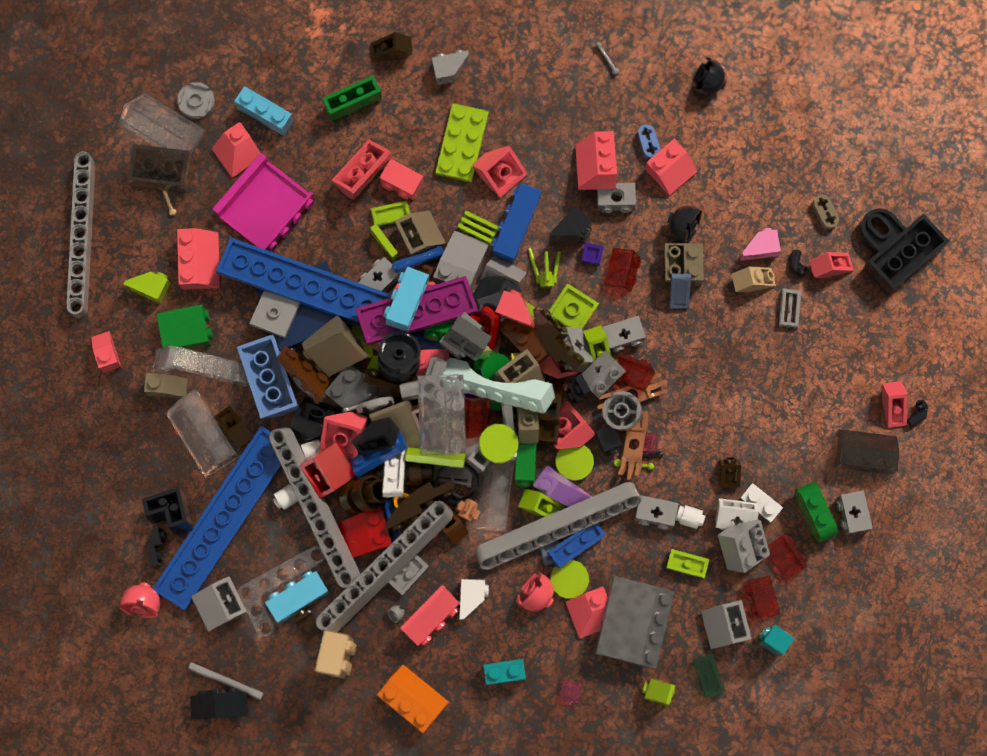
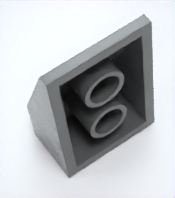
(350, 390)

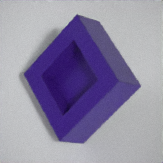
(592, 254)

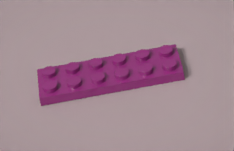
(438, 305)

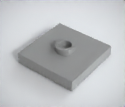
(274, 314)

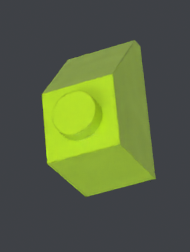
(149, 285)
(596, 341)
(539, 504)
(658, 691)

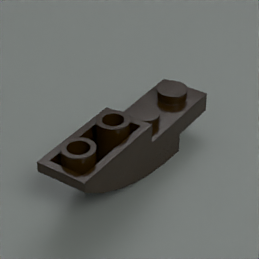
(553, 338)
(384, 386)
(550, 420)
(411, 507)

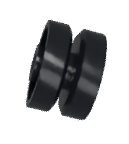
(399, 356)

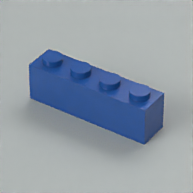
(516, 223)

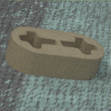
(829, 210)

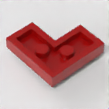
(489, 321)

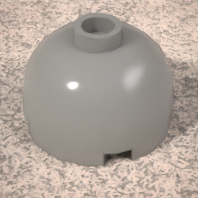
(622, 411)

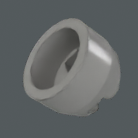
(395, 613)

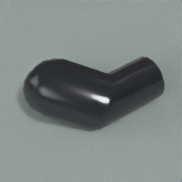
(796, 265)
(921, 411)

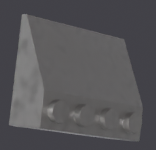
(634, 622)

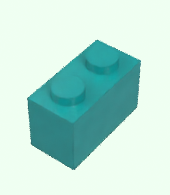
(775, 640)
(504, 672)

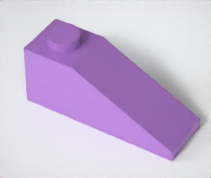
(560, 488)

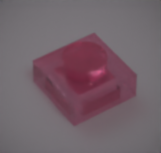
(650, 443)
(570, 691)

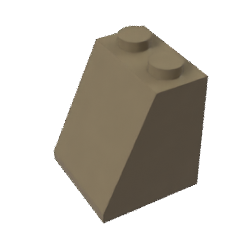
(334, 347)
(403, 419)

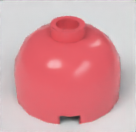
(537, 593)
(140, 600)

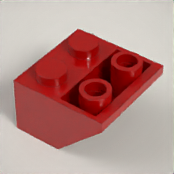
(327, 469)

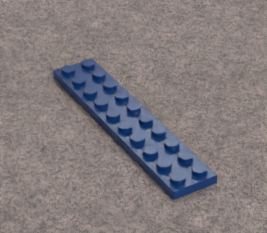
(296, 280)
(220, 521)

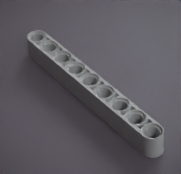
(78, 226)
(314, 516)
(557, 525)
(393, 563)

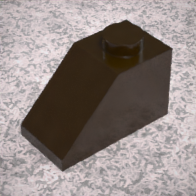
(391, 47)
(234, 427)

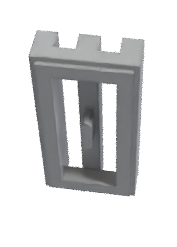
(788, 324)

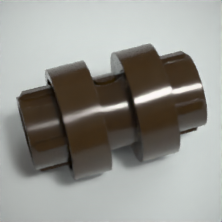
(415, 474)
(362, 495)

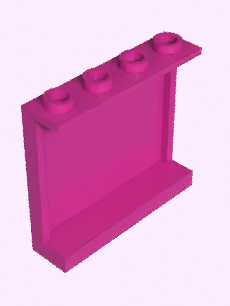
(263, 204)

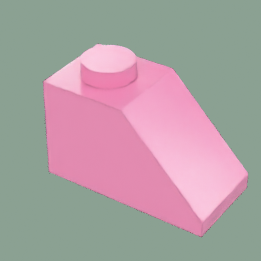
(763, 245)

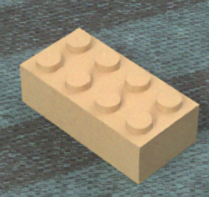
(335, 655)

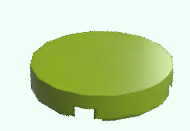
(498, 443)
(574, 463)
(570, 579)

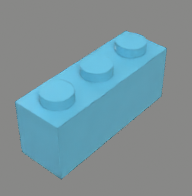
(264, 111)
(406, 299)
(296, 596)

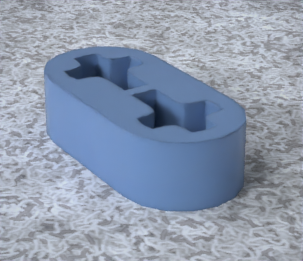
(644, 143)

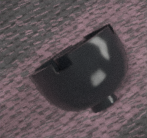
(709, 77)
(684, 222)

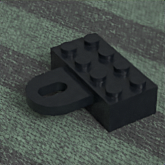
(901, 249)

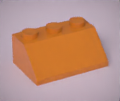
(413, 698)

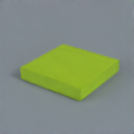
(573, 308)

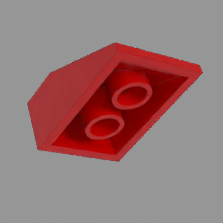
(365, 533)

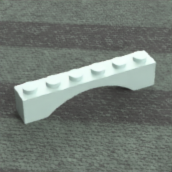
(530, 395)

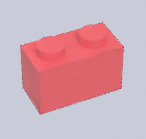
(401, 180)

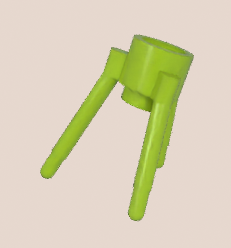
(546, 279)

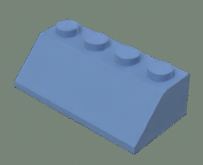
(267, 378)

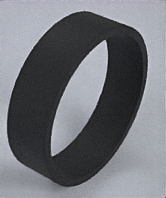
(456, 500)

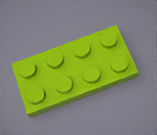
(462, 142)

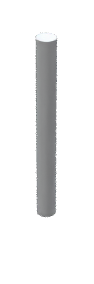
(225, 680)

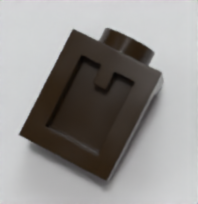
(730, 472)
(307, 624)

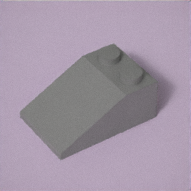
(461, 258)

